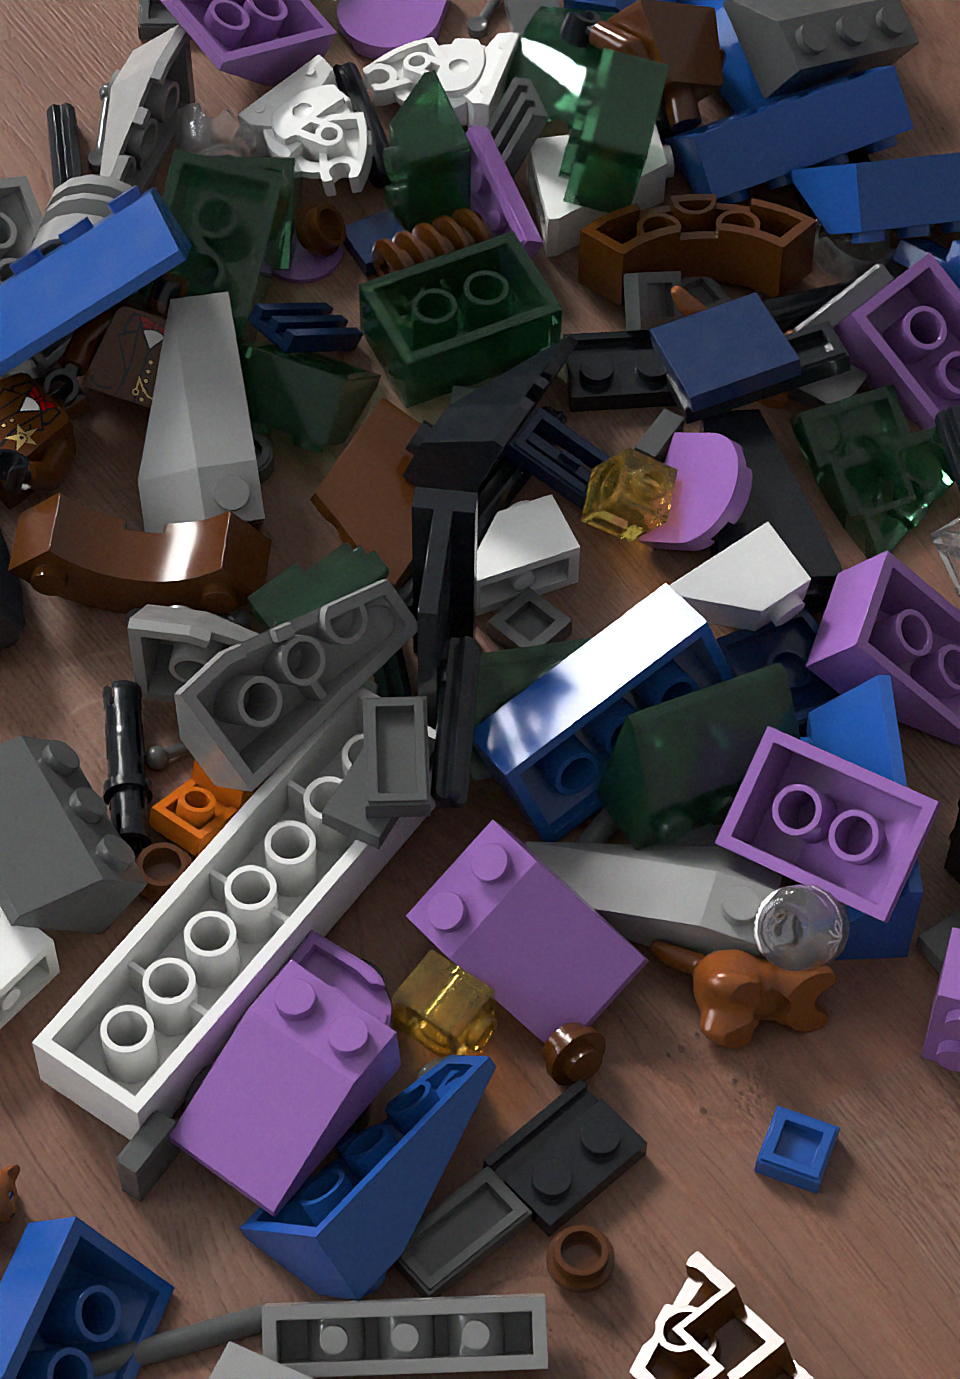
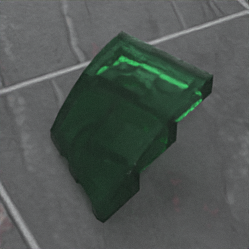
(553, 63)
(873, 467)
(300, 592)

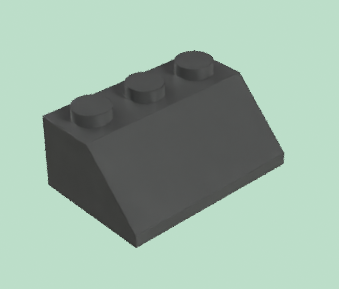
(817, 40)
(57, 844)

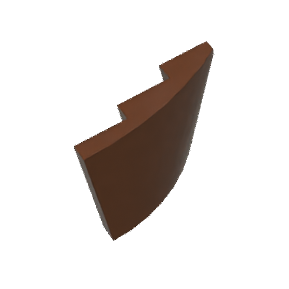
(366, 489)
(713, 1335)

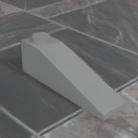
(144, 107)
(199, 426)

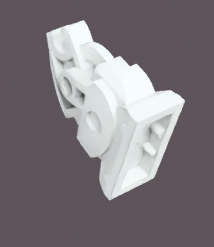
(467, 70)
(315, 125)

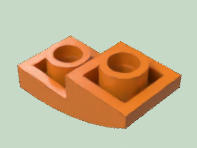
(197, 811)

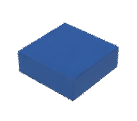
(797, 1149)

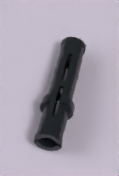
(127, 787)

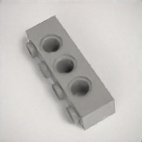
(408, 1335)

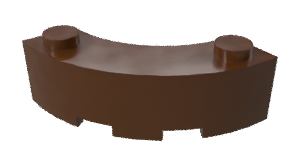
(731, 243)
(103, 565)

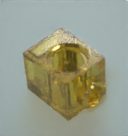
(629, 495)
(445, 1008)

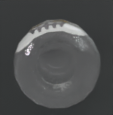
(801, 927)

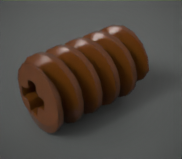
(429, 241)

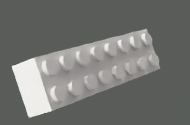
(217, 938)

